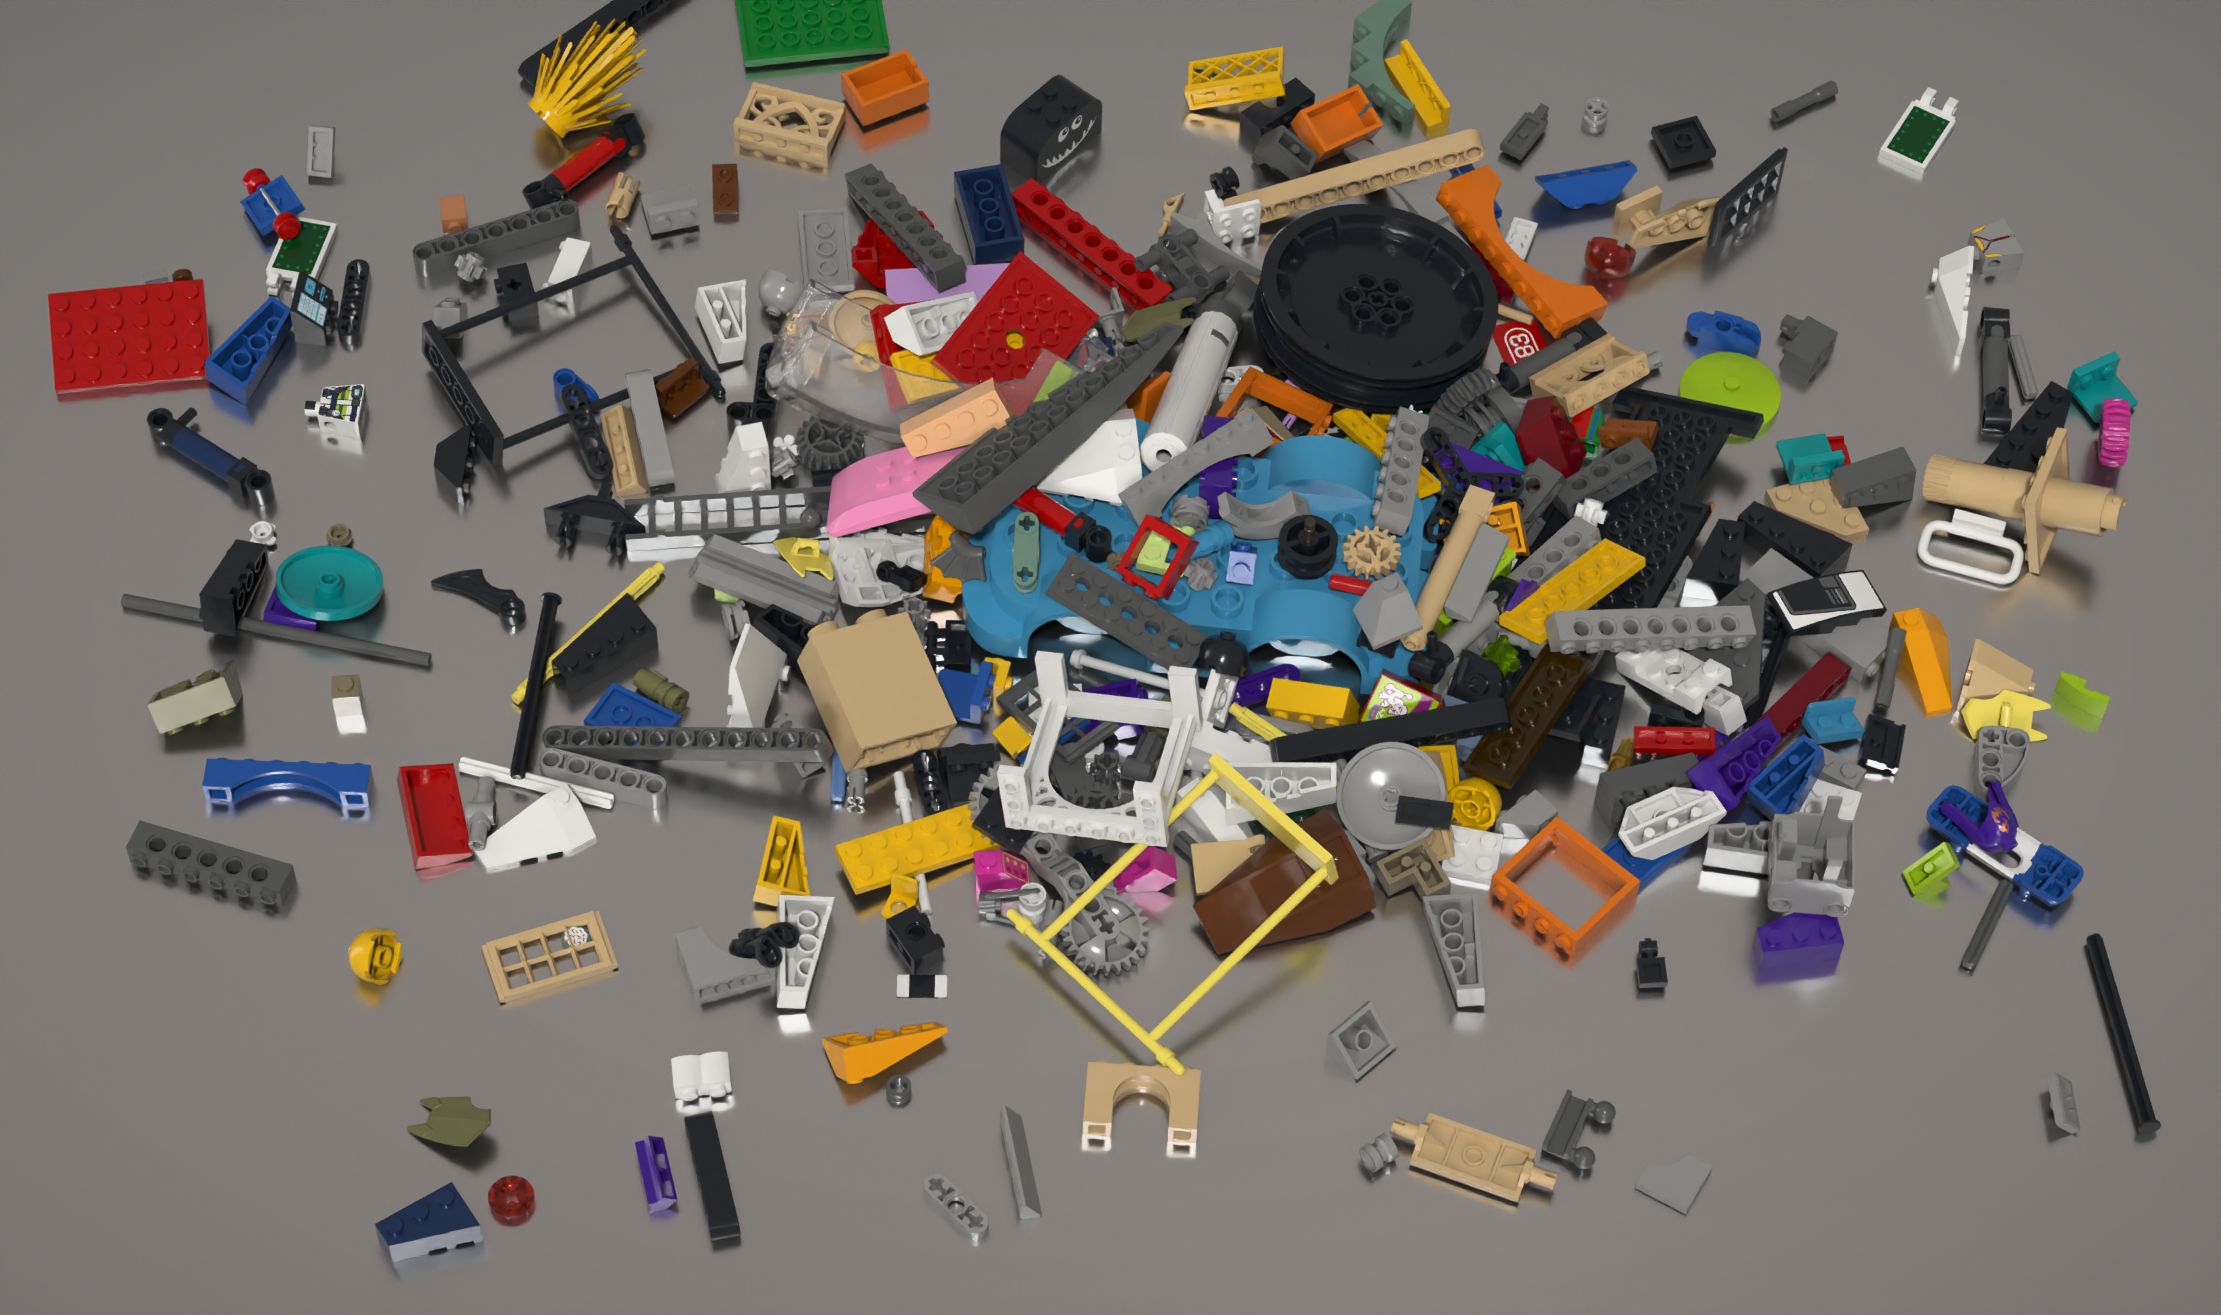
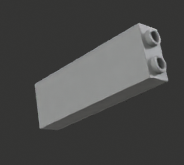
(1857, 645)

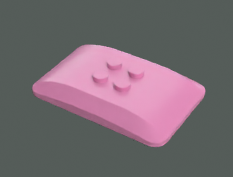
(881, 489)

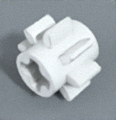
(1591, 511)

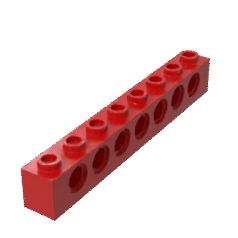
(1088, 246)

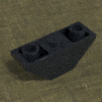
(454, 462)

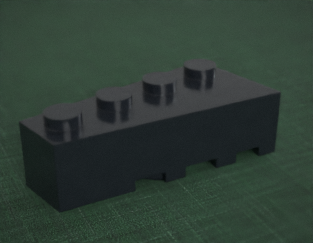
(785, 631)

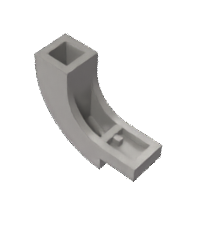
(1261, 520)

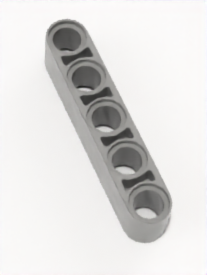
(650, 428)
(616, 777)

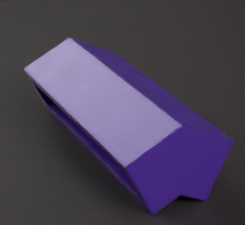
(656, 1173)

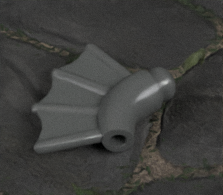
(961, 559)

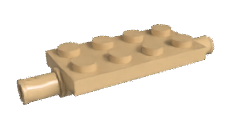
(1473, 1156)

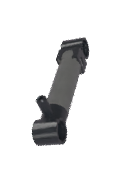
(1994, 344)
(1516, 376)

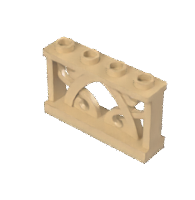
(782, 101)
(1620, 365)

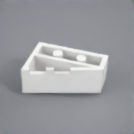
(746, 463)

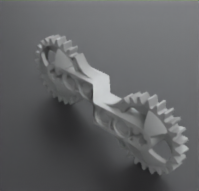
(1061, 870)

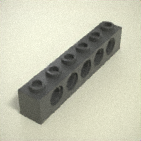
(201, 852)

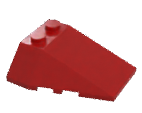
(878, 253)

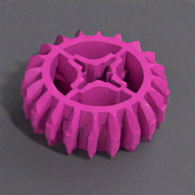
(2114, 432)

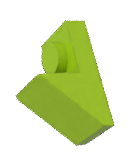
(1932, 869)

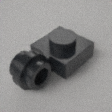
(904, 577)
(1650, 970)

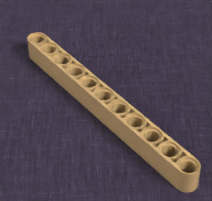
(1366, 175)

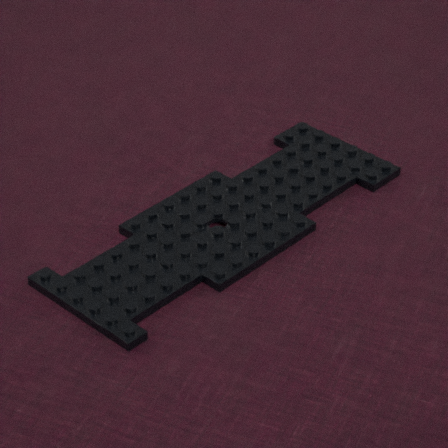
(1649, 518)

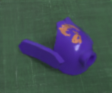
(1997, 829)

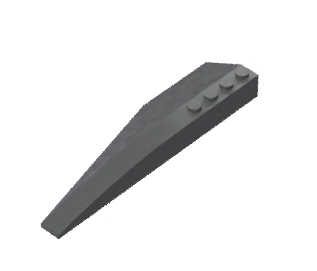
(1015, 457)

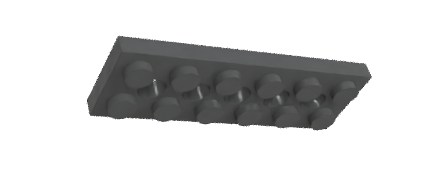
(1125, 600)

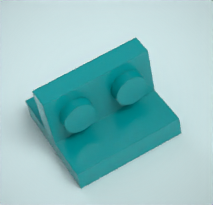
(1501, 446)

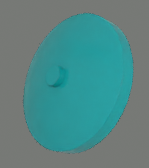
(329, 583)

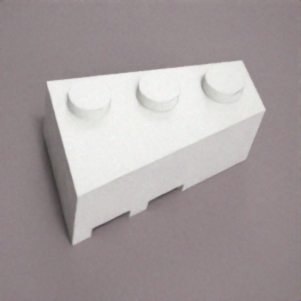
(724, 318)

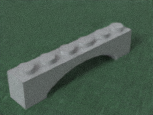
(1240, 436)

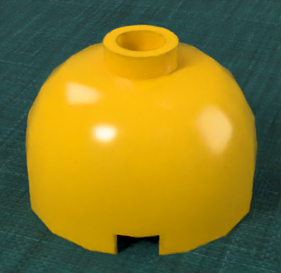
(1475, 803)
(375, 955)

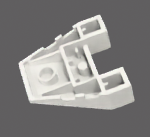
(753, 677)

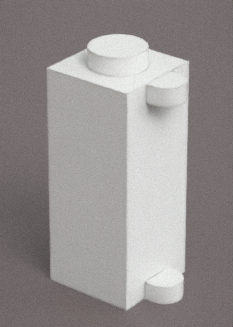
(572, 261)

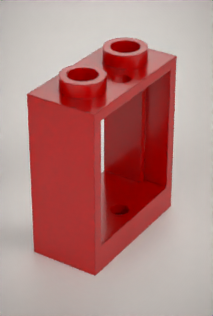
(1176, 567)

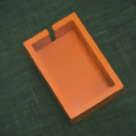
(885, 87)
(1336, 123)

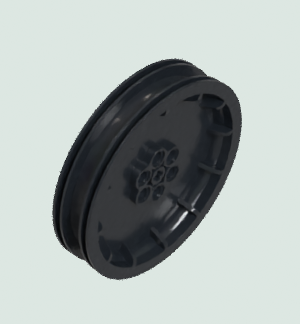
(1374, 307)

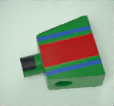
(1586, 427)

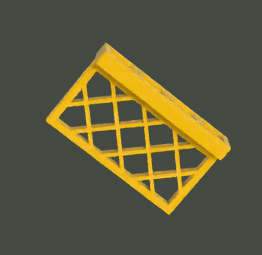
(1239, 87)

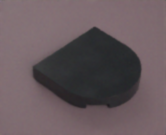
(1476, 679)

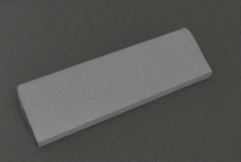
(1476, 573)
(1020, 1164)

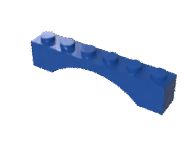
(232, 779)

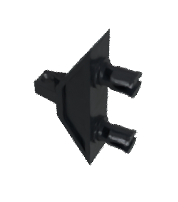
(596, 515)

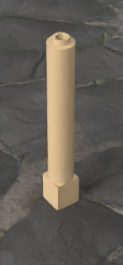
(1472, 513)

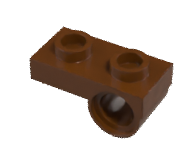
(725, 189)

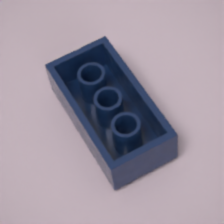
(988, 214)

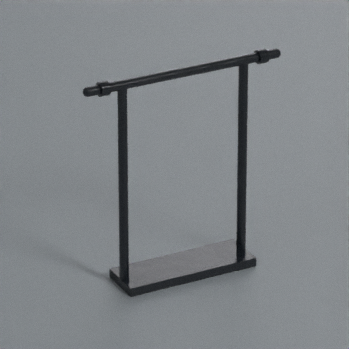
(466, 397)

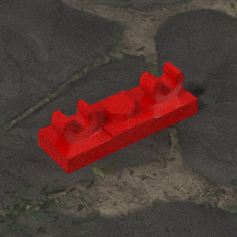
(1673, 740)

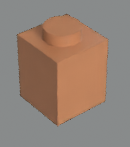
(453, 214)

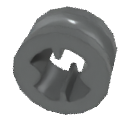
(891, 1092)

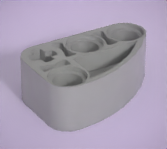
(2006, 761)

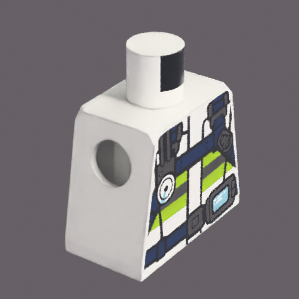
(340, 410)

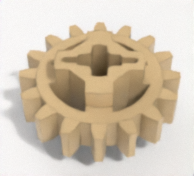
(1371, 552)

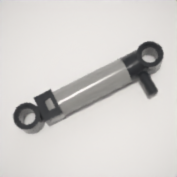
(1442, 651)

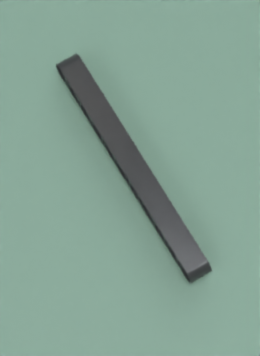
(697, 749)

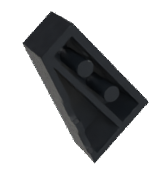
(1599, 738)

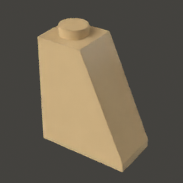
(1991, 672)

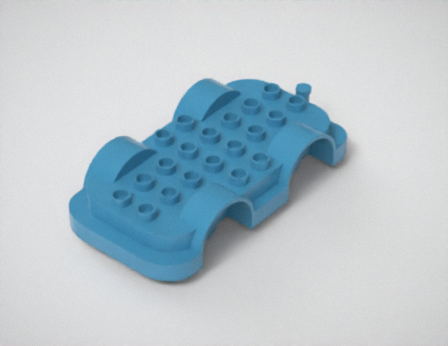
(1278, 608)

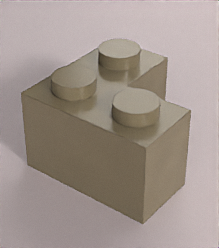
(1414, 866)

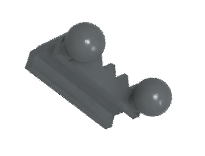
(1568, 1126)

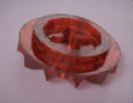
(509, 1186)

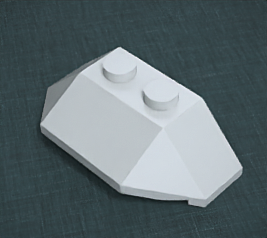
(1669, 821)

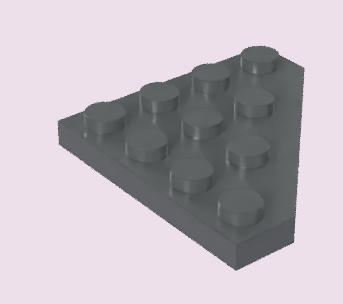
(1745, 661)

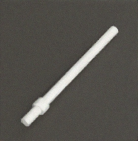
(903, 799)

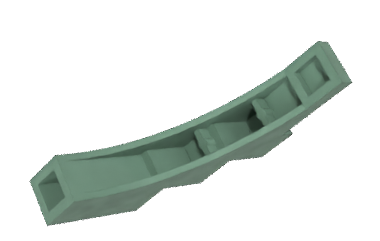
(1373, 32)

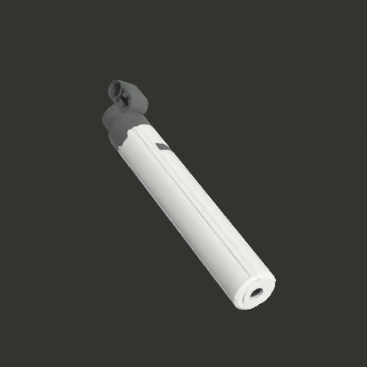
(1197, 373)

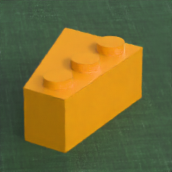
(1508, 520)
(935, 542)

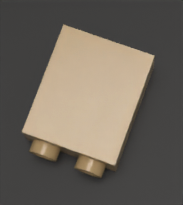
(875, 689)

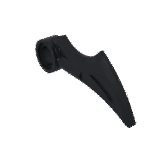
(474, 584)

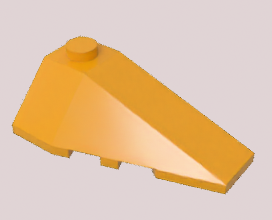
(865, 1056)

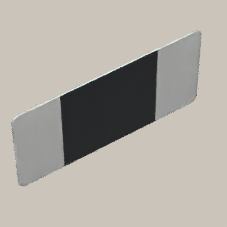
(922, 986)

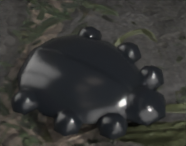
(1092, 864)

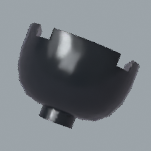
(1224, 654)

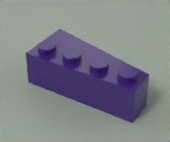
(1219, 476)
(1736, 763)

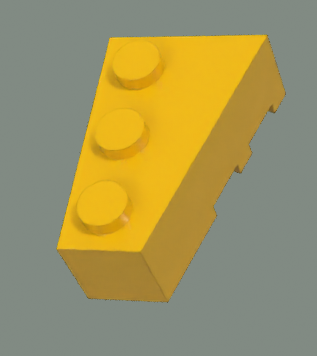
(1312, 704)
(782, 863)

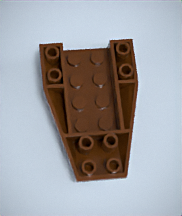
(1271, 876)

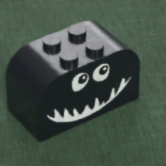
(1049, 128)

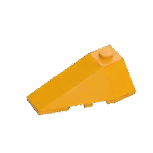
(1926, 658)

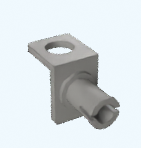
(1109, 319)

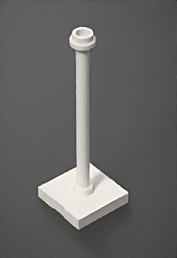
(1215, 698)

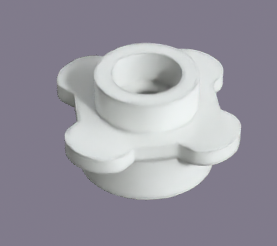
(263, 528)

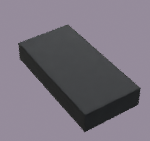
(1424, 813)

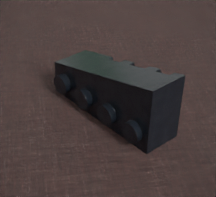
(1800, 543)
(232, 587)
(605, 646)

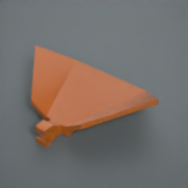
(1147, 396)

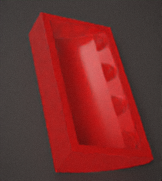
(433, 814)

